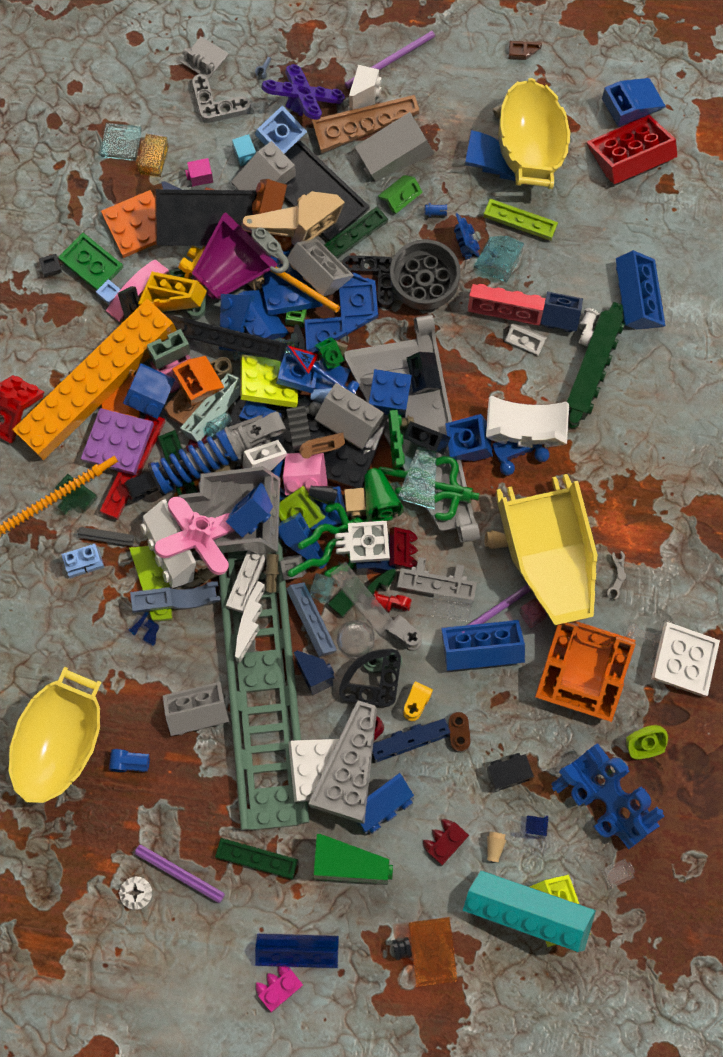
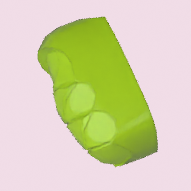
(647, 742)

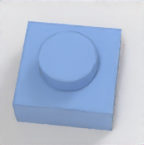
(108, 291)

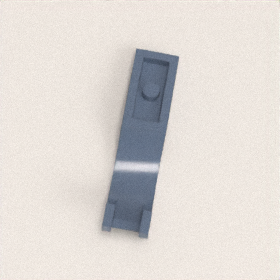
(172, 598)

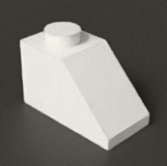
(266, 455)

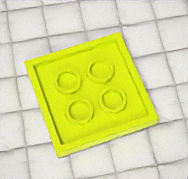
(259, 382)

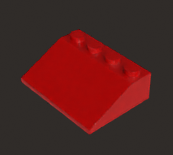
(633, 149)

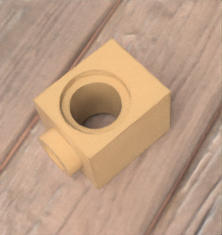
(355, 502)

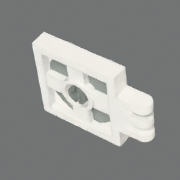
(365, 542)

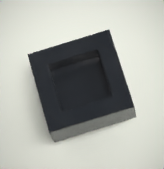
(50, 265)

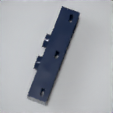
(410, 740)

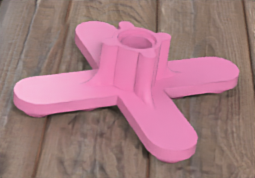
(196, 533)

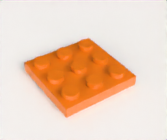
(132, 223)

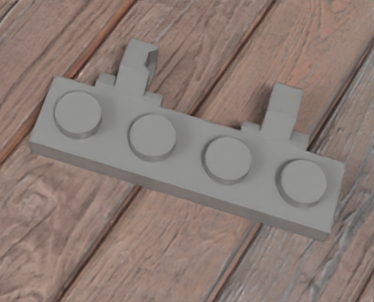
(423, 582)

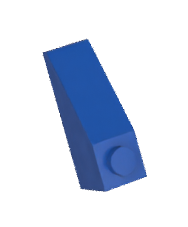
(296, 530)

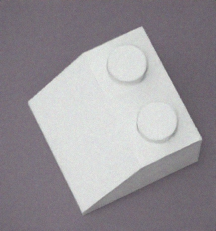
(365, 87)

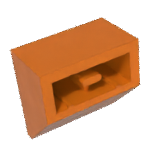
(197, 379)

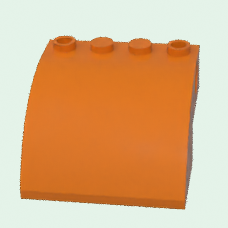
(586, 669)

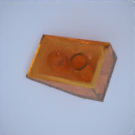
(432, 951)

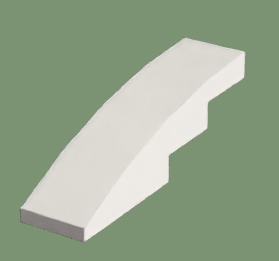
(248, 628)

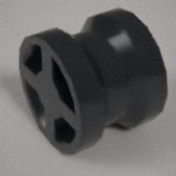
(402, 948)

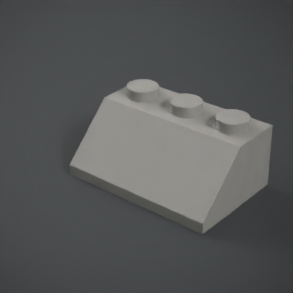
(318, 266)
(349, 415)
(195, 709)

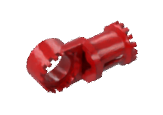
(398, 602)

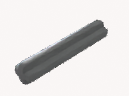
(106, 536)

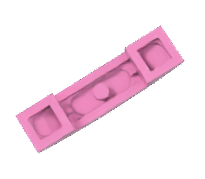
(139, 280)

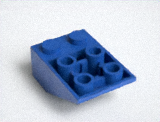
(631, 100)

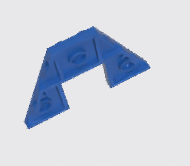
(357, 307)

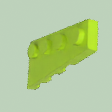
(150, 577)

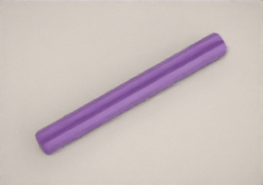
(179, 873)

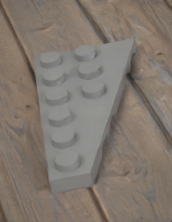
(347, 774)

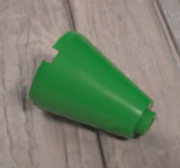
(380, 497)

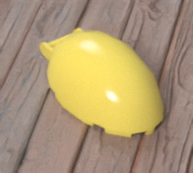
(533, 133)
(54, 738)

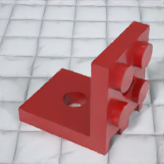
(14, 398)

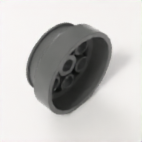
(418, 255)

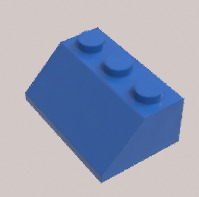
(259, 322)
(385, 802)

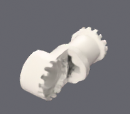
(587, 325)

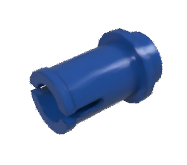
(434, 210)

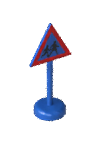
(306, 361)

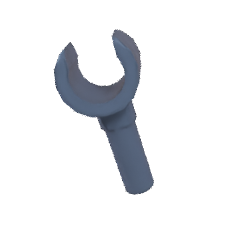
(263, 68)

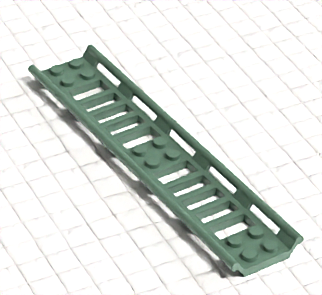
(256, 673)

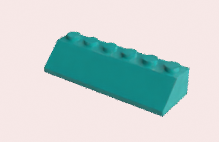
(530, 911)

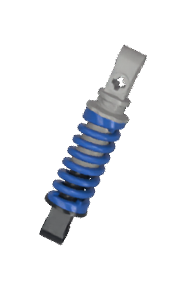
(227, 445)

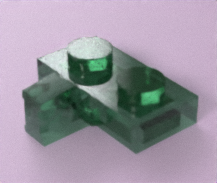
(81, 497)

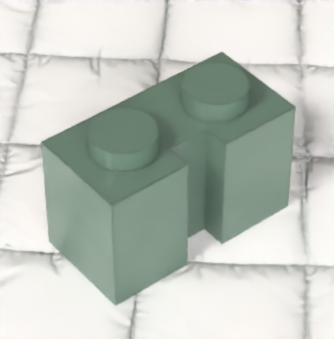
(170, 350)

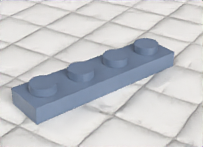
(311, 619)

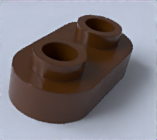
(459, 731)

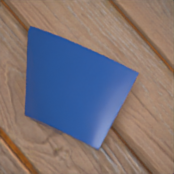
(486, 153)

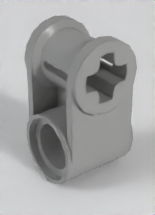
(402, 631)

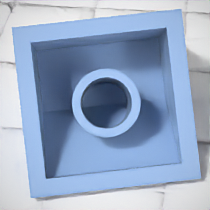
(281, 130)

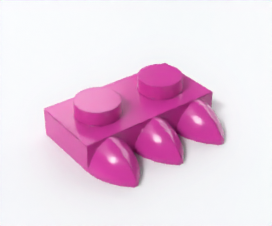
(279, 988)

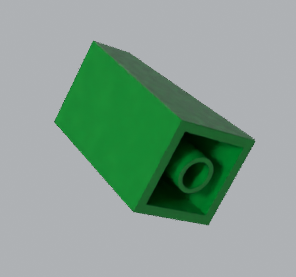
(348, 863)

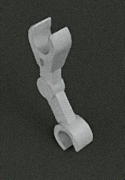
(621, 575)

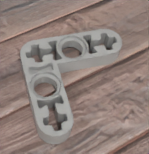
(210, 105)

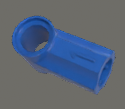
(123, 760)

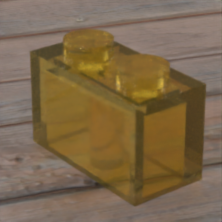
(152, 155)

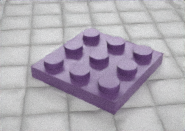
(117, 436)

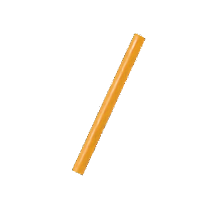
(307, 290)

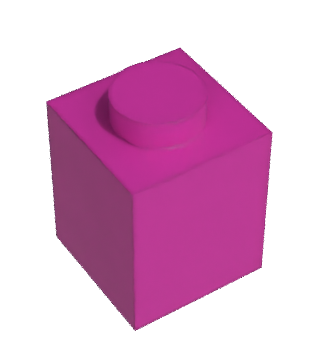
(199, 172)

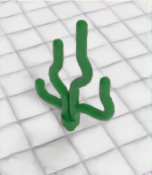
(449, 491)
(330, 545)

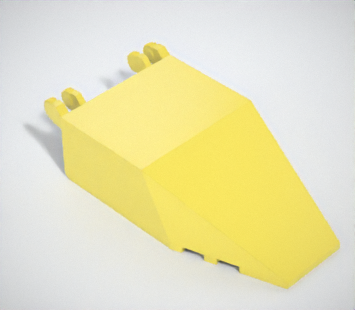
(553, 549)

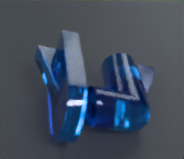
(150, 636)

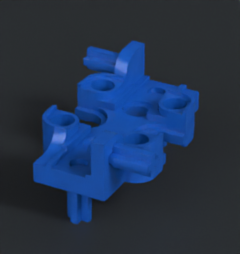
(583, 775)

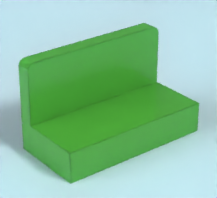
(401, 193)

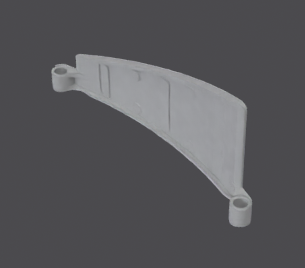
(427, 408)

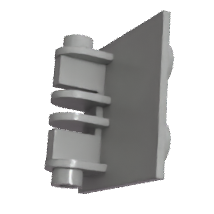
(203, 57)

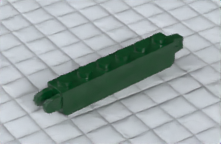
(593, 364)

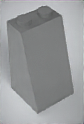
(393, 148)

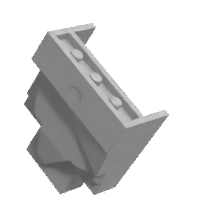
(223, 490)

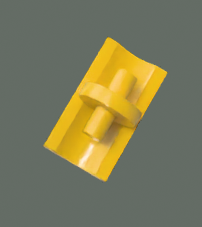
(188, 266)

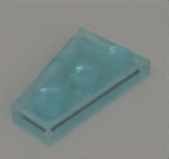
(420, 479)

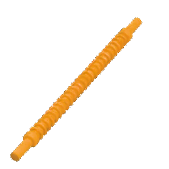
(95, 471)

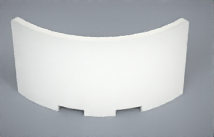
(527, 423)

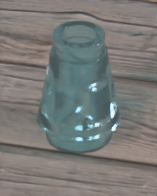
(217, 424)

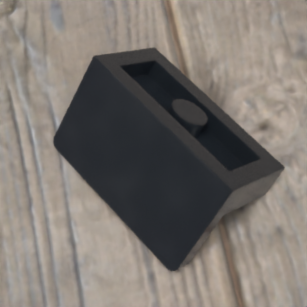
(424, 371)

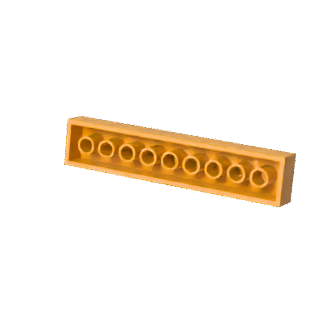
(93, 380)

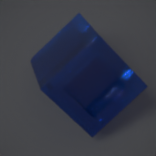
(536, 827)

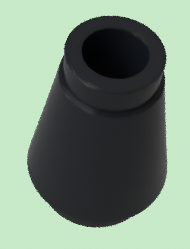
(324, 494)

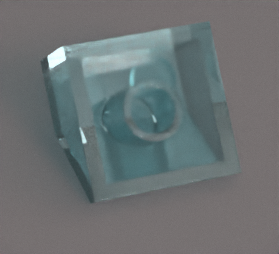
(500, 257)

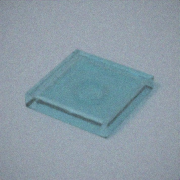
(121, 141)

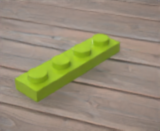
(520, 219)

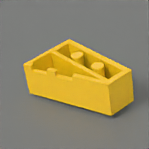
(172, 292)

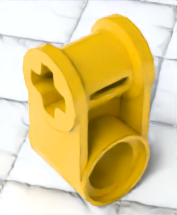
(417, 699)

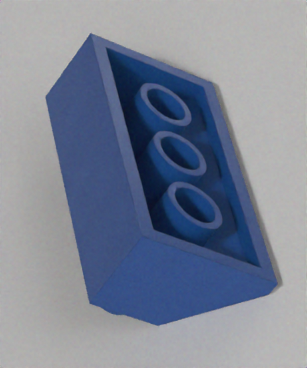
(640, 291)
(483, 645)

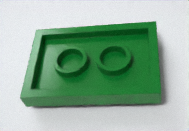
(90, 261)

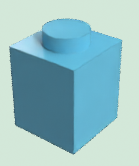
(243, 149)

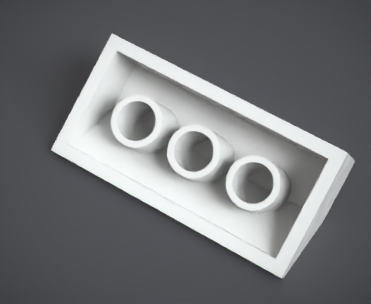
(159, 524)

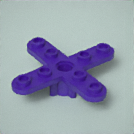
(300, 95)

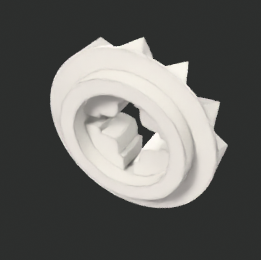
(142, 899)

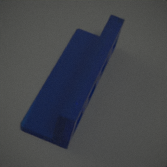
(296, 950)

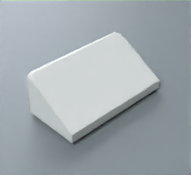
(525, 339)

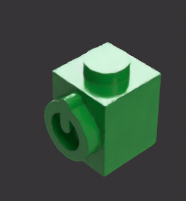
(329, 353)

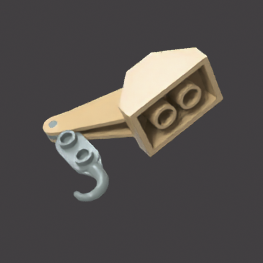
(302, 223)

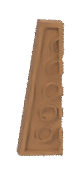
(353, 124)

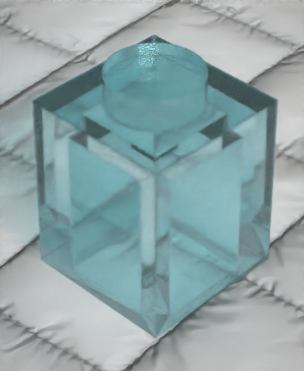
(322, 587)

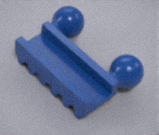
(507, 451)

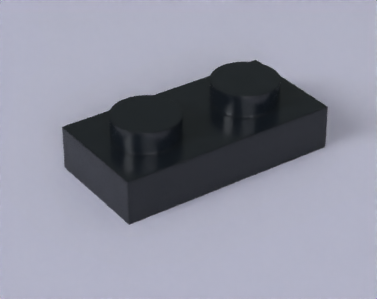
(129, 300)

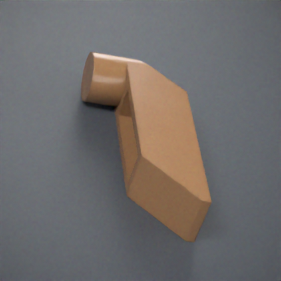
(321, 445)

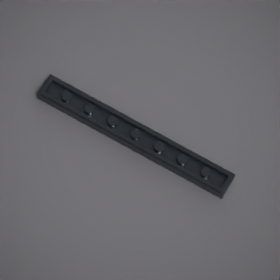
(229, 338)

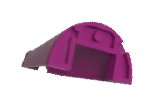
(230, 259)

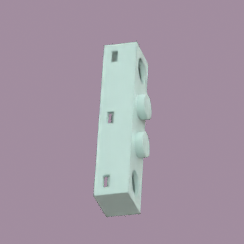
(217, 405)

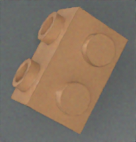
(179, 408)

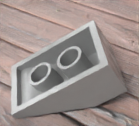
(265, 164)

